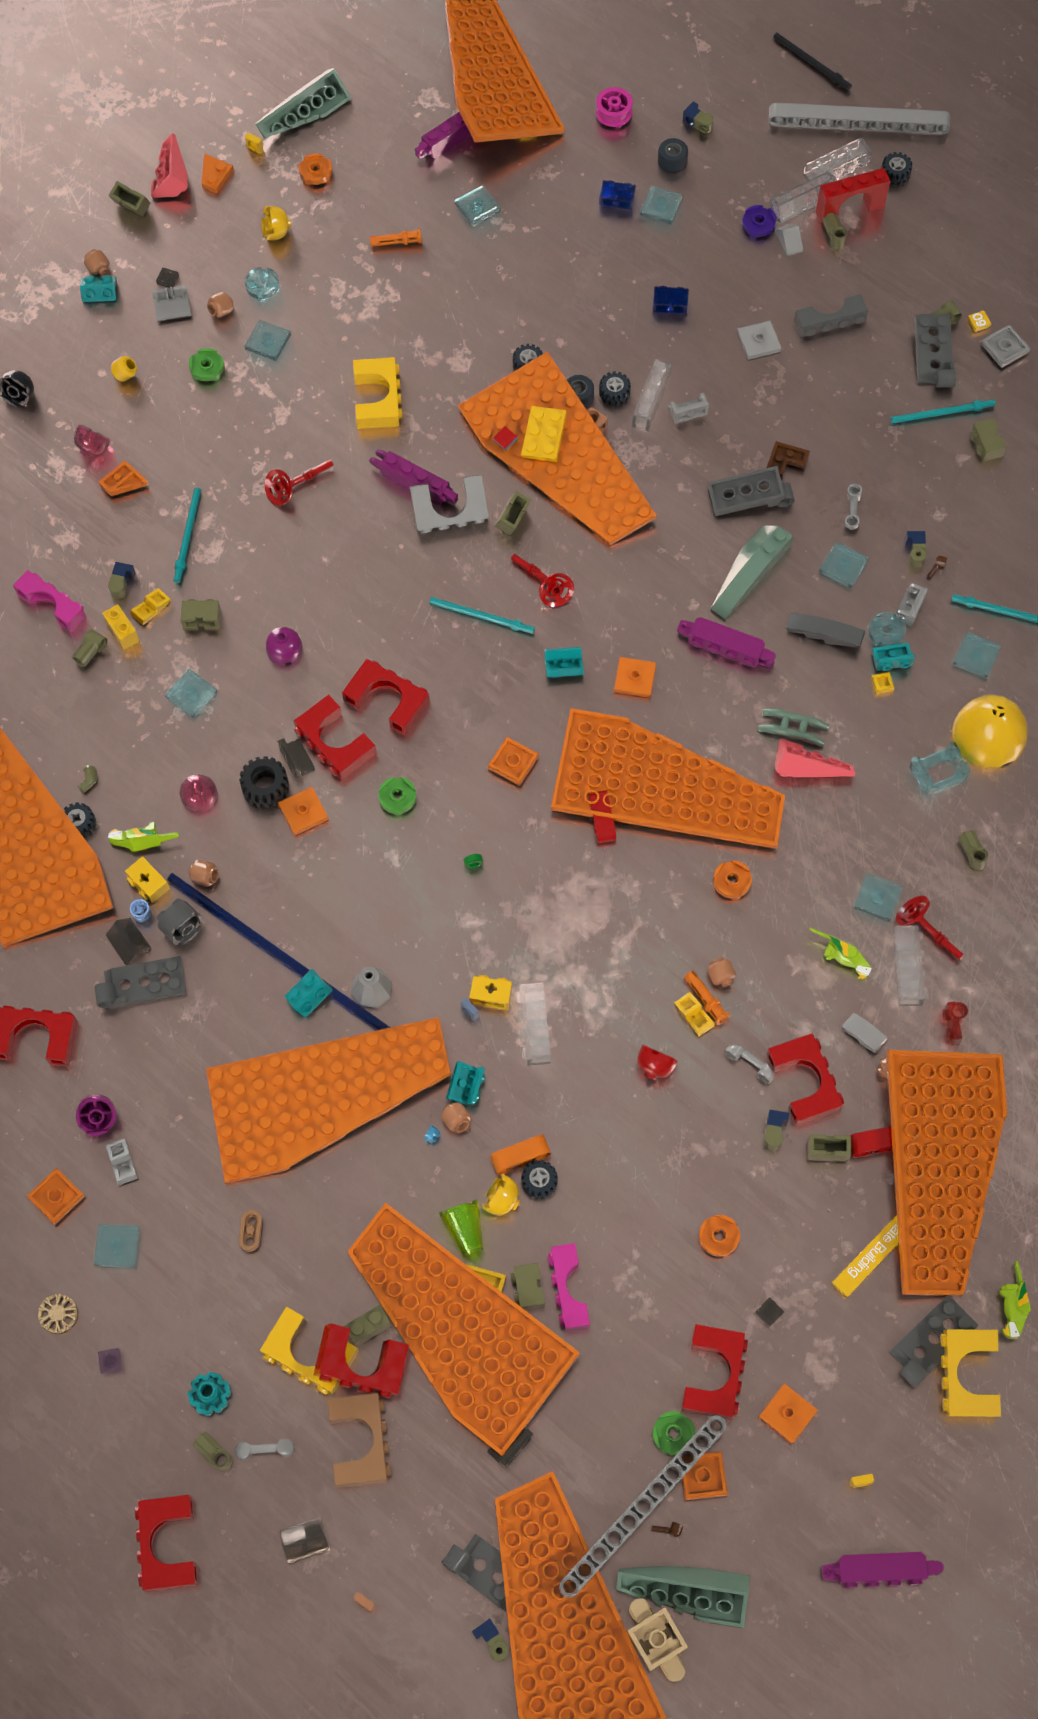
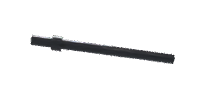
(836, 77)

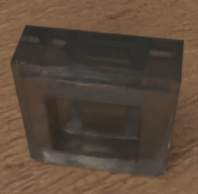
(167, 277)
(769, 1312)

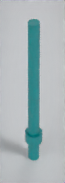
(976, 405)
(180, 564)
(971, 602)
(515, 625)

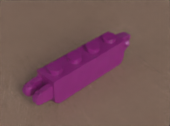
(443, 137)
(409, 474)
(727, 642)
(881, 1568)

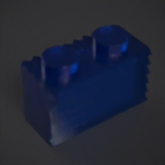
(617, 195)
(670, 300)

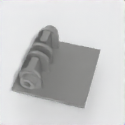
(171, 303)

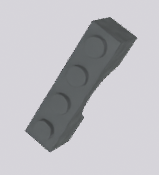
(811, 321)

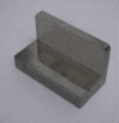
(296, 757)
(127, 939)
(520, 1443)
(304, 1540)

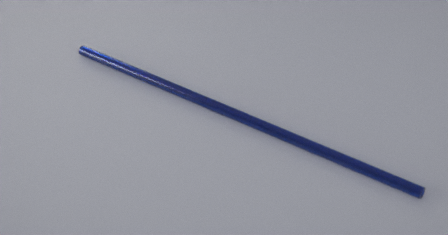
(272, 949)

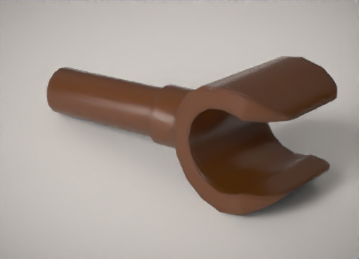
(940, 561)
(675, 1529)

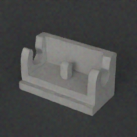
(689, 409)
(911, 604)

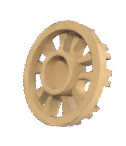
(57, 1313)

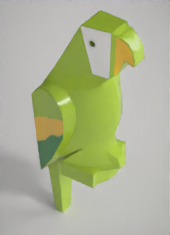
(140, 838)
(845, 954)
(1015, 1305)

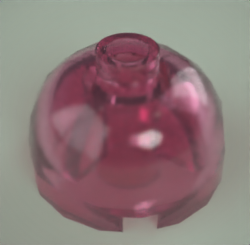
(90, 442)
(198, 793)

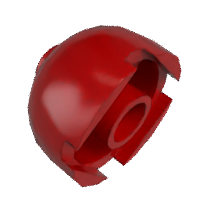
(655, 1063)

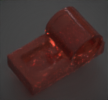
(953, 1031)

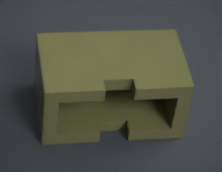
(129, 199)
(987, 441)
(512, 513)
(200, 613)
(829, 1147)
(526, 1280)
(368, 1326)

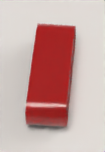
(603, 825)
(871, 1142)

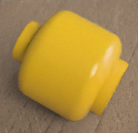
(123, 368)

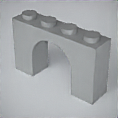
(474, 508)

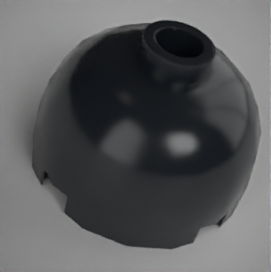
(16, 388)

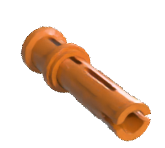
(397, 238)
(711, 1004)

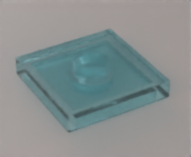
(478, 205)
(661, 205)
(267, 340)
(843, 564)
(977, 654)
(191, 693)
(878, 897)
(116, 1246)

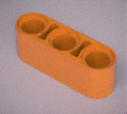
(520, 1154)

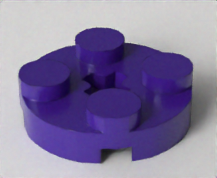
(759, 229)

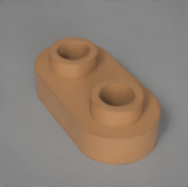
(250, 1231)

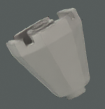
(371, 987)

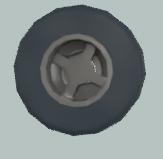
(672, 154)
(583, 388)

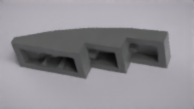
(825, 629)

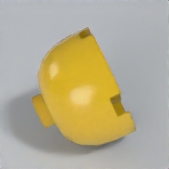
(275, 223)
(502, 1196)

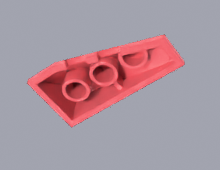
(171, 171)
(797, 762)

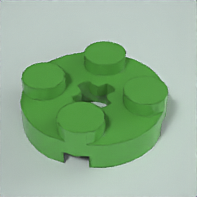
(208, 373)
(397, 785)
(663, 1426)

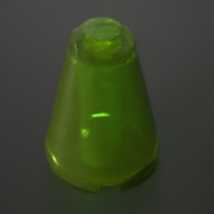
(465, 1227)

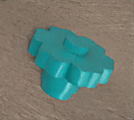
(209, 1393)

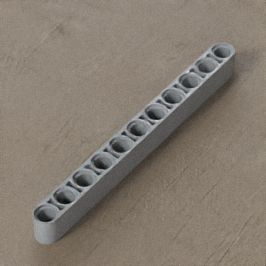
(859, 118)
(638, 1515)

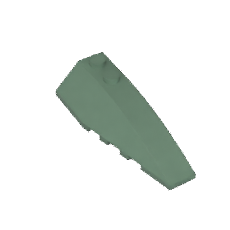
(307, 104)
(750, 567)
(701, 1592)

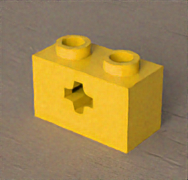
(120, 627)
(156, 884)
(497, 999)

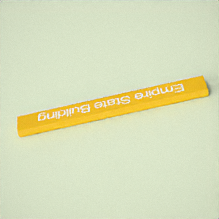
(868, 1259)

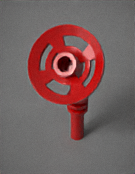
(284, 485)
(551, 582)
(917, 916)

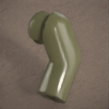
(90, 778)

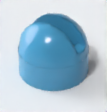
(432, 1134)

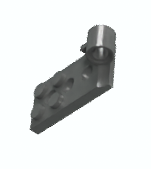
(946, 374)
(776, 494)
(111, 995)
(917, 1368)
(462, 1564)

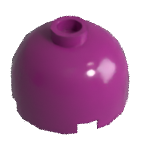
(283, 645)
(95, 1114)

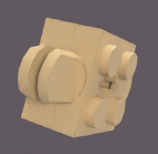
(657, 1640)

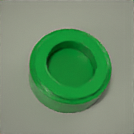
(473, 861)

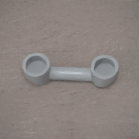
(854, 494)
(736, 1051)
(283, 1447)

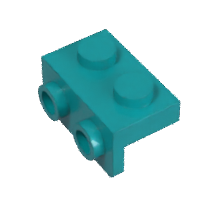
(98, 288)
(893, 657)
(564, 662)
(308, 993)
(465, 1084)

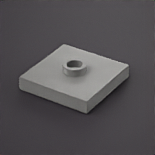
(759, 340)
(1005, 346)

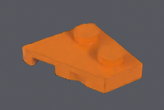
(215, 173)
(122, 479)

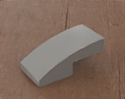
(865, 1032)
(121, 1161)

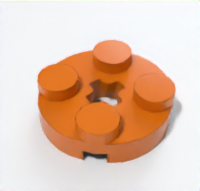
(315, 177)
(731, 869)
(730, 1232)

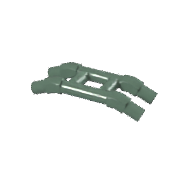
(801, 733)

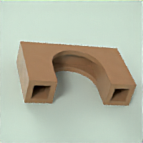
(373, 1466)

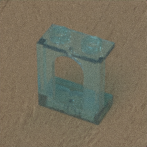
(951, 754)

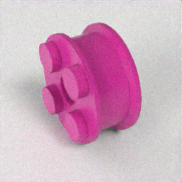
(614, 107)

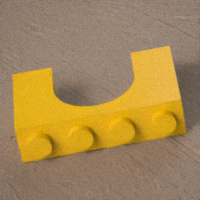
(385, 412)
(279, 1349)
(958, 1400)

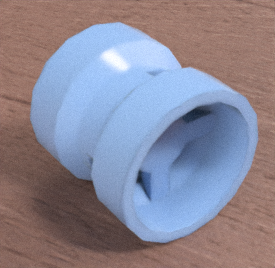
(140, 907)

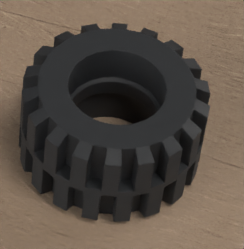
(264, 768)

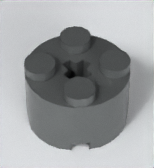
(179, 922)

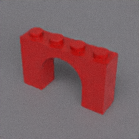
(834, 194)
(373, 676)
(341, 760)
(60, 1026)
(807, 1052)
(730, 1347)
(332, 1364)
(151, 1516)

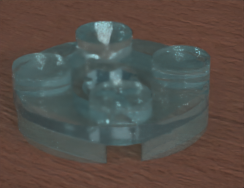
(264, 291)
(889, 620)

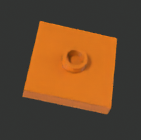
(635, 677)
(513, 761)
(303, 811)
(55, 1196)
(788, 1413)
(705, 1478)

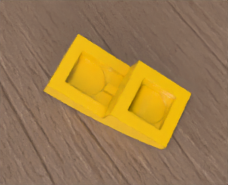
(152, 605)
(694, 1014)

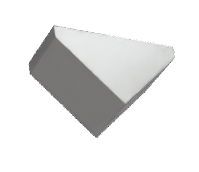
(789, 238)

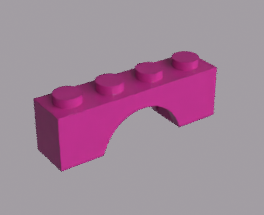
(33, 588)
(574, 1313)

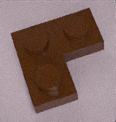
(787, 454)

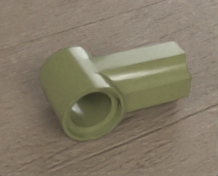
(835, 230)
(949, 308)
(92, 643)
(973, 849)
(212, 1450)

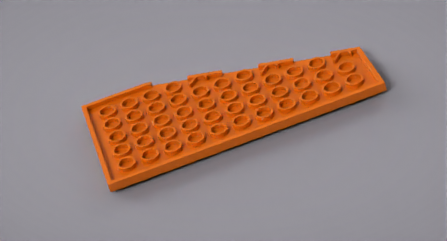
(493, 76)
(587, 474)
(660, 783)
(44, 860)
(308, 1097)
(945, 1149)
(469, 1338)
(565, 1651)

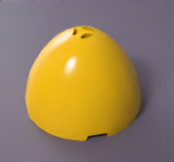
(987, 737)

